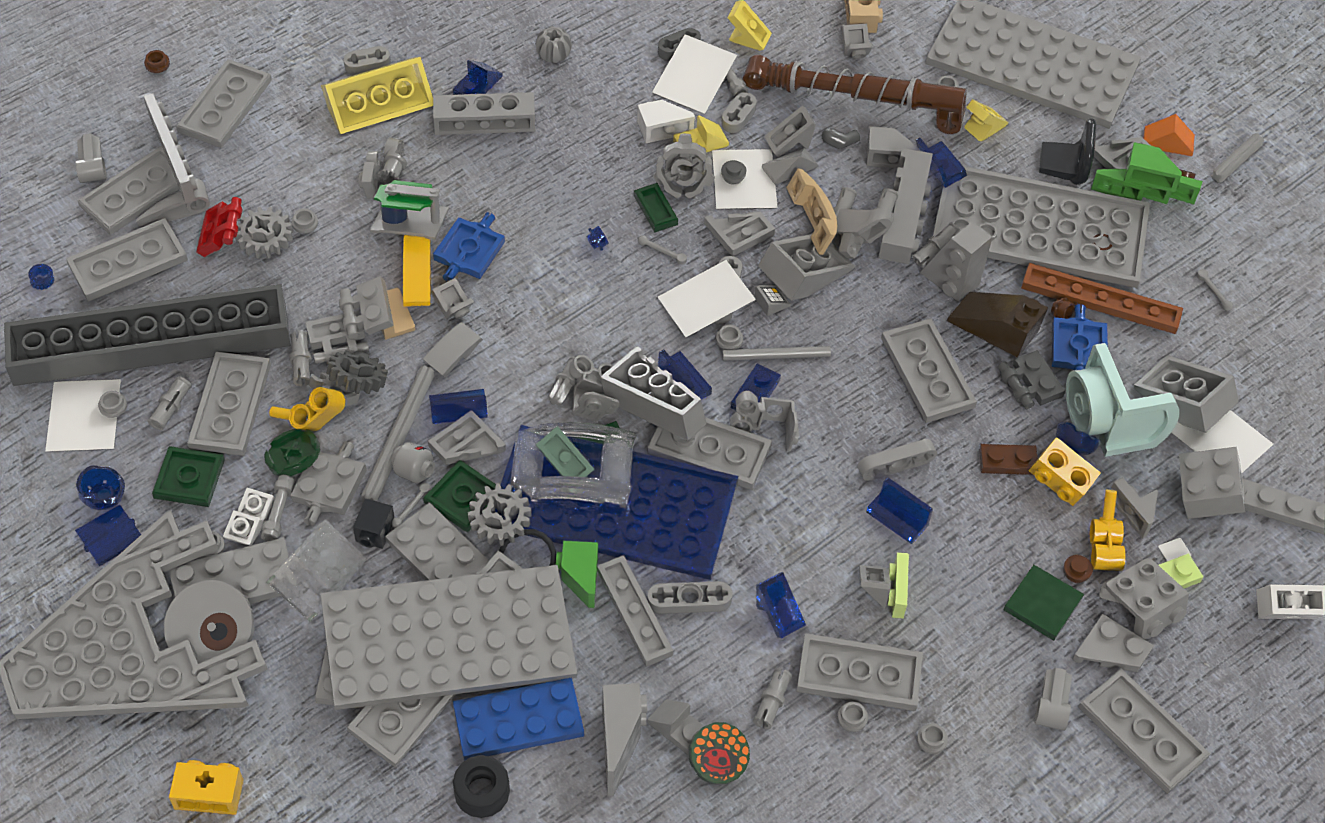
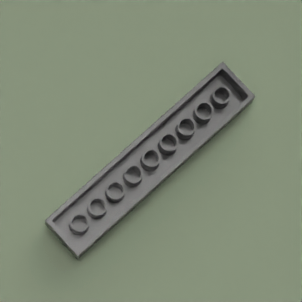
(145, 334)

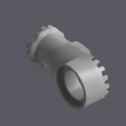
(393, 161)

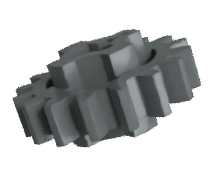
(357, 372)

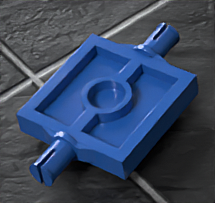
(469, 247)
(1075, 338)

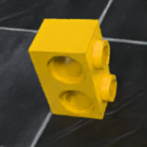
(1067, 467)

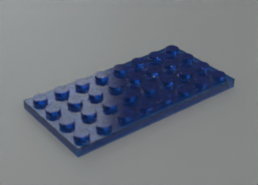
(669, 520)

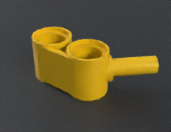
(315, 408)
(1107, 538)

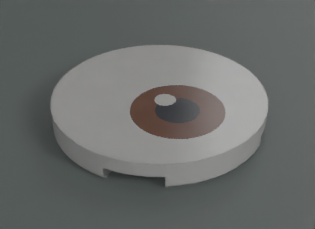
(211, 617)

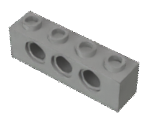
(484, 113)

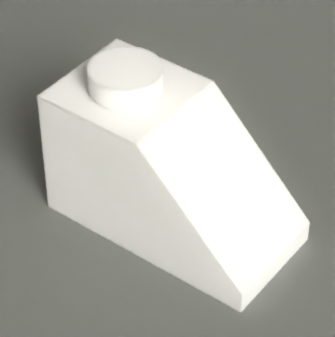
(662, 120)

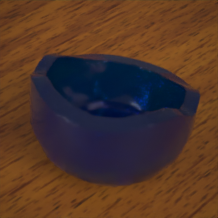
(1078, 441)
(102, 495)

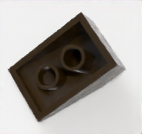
(1000, 319)

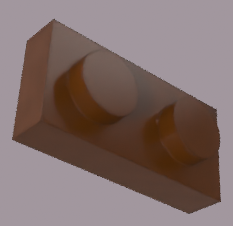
(1007, 458)

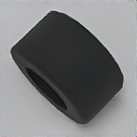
(477, 768)

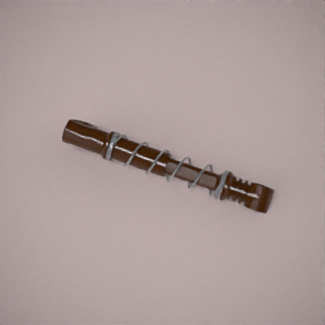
(913, 93)

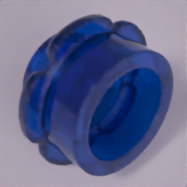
(597, 238)

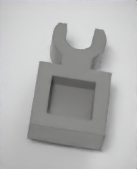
(368, 179)
(350, 397)

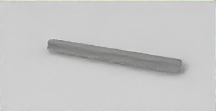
(398, 433)

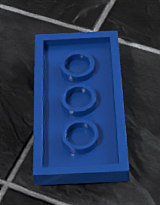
(518, 718)

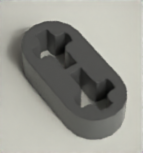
(669, 44)

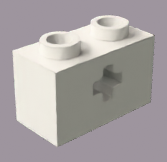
(1291, 602)

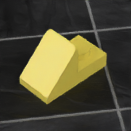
(748, 27)
(983, 121)
(706, 135)

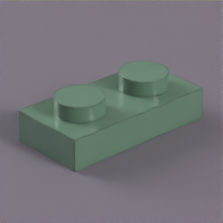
(563, 454)

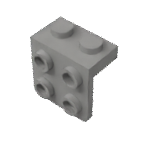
(1150, 597)

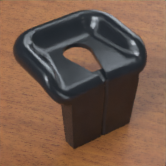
(1068, 159)

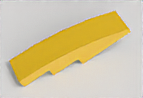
(416, 271)

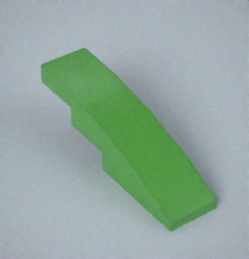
(1112, 183)

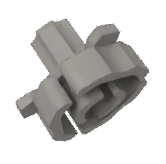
(684, 166)

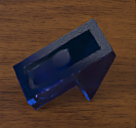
(478, 80)
(780, 605)

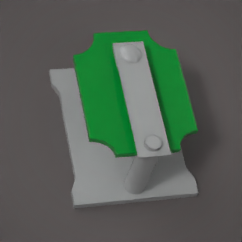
(409, 210)

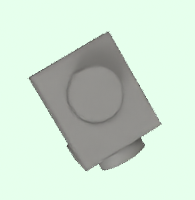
(856, 40)
(452, 299)

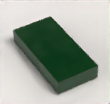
(655, 207)

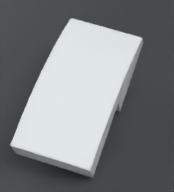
(248, 520)

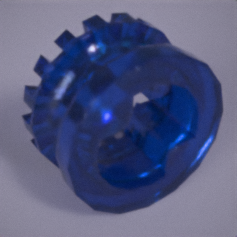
(39, 282)

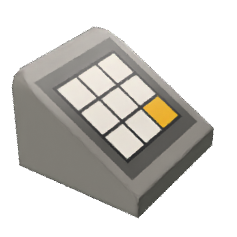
(770, 299)

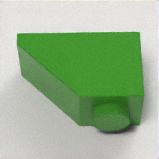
(1152, 168)
(579, 569)

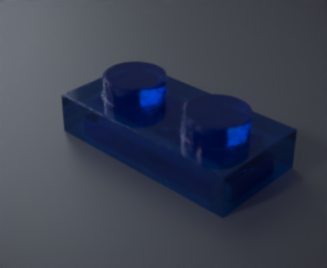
(760, 382)

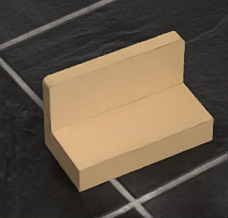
(401, 317)

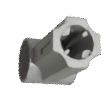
(91, 163)
(1053, 705)

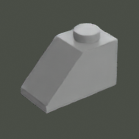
(885, 147)

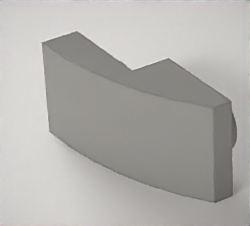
(452, 348)

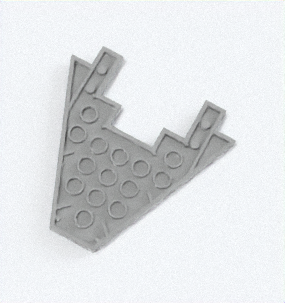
(102, 651)

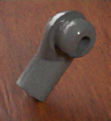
(838, 139)

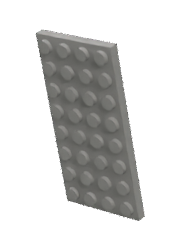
(1034, 61)
(1050, 224)
(447, 636)

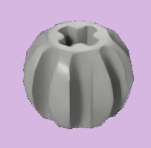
(553, 44)

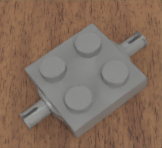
(329, 483)

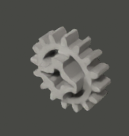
(264, 232)
(491, 523)

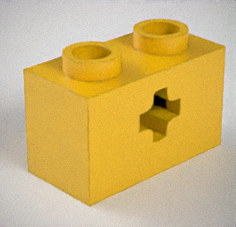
(206, 787)

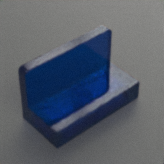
(943, 163)
(684, 372)
(452, 406)
(900, 511)

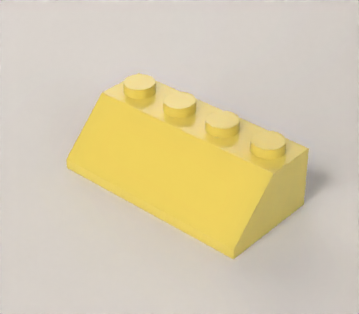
(378, 95)

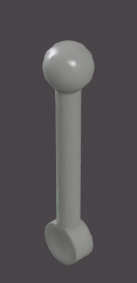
(680, 258)
(1203, 275)
(424, 489)

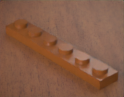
(1102, 298)

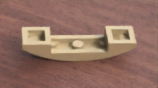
(807, 193)

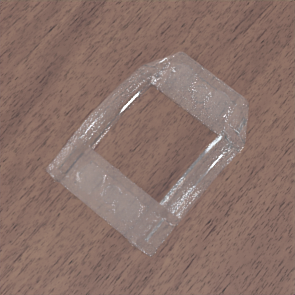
(615, 466)

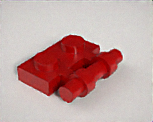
(219, 226)

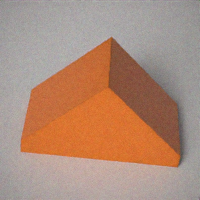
(1170, 136)

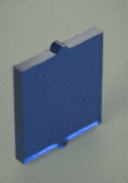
(108, 534)

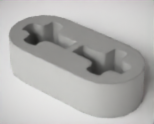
(366, 60)
(743, 114)

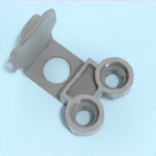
(587, 392)
(751, 412)

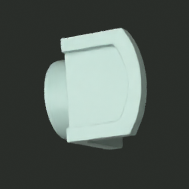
(1103, 408)

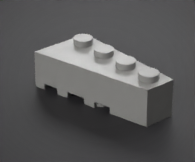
(911, 186)
(654, 395)

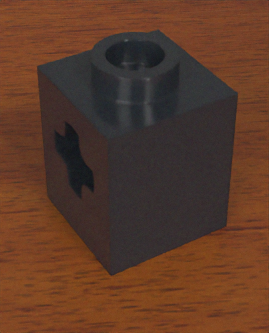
(373, 523)

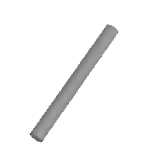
(776, 353)

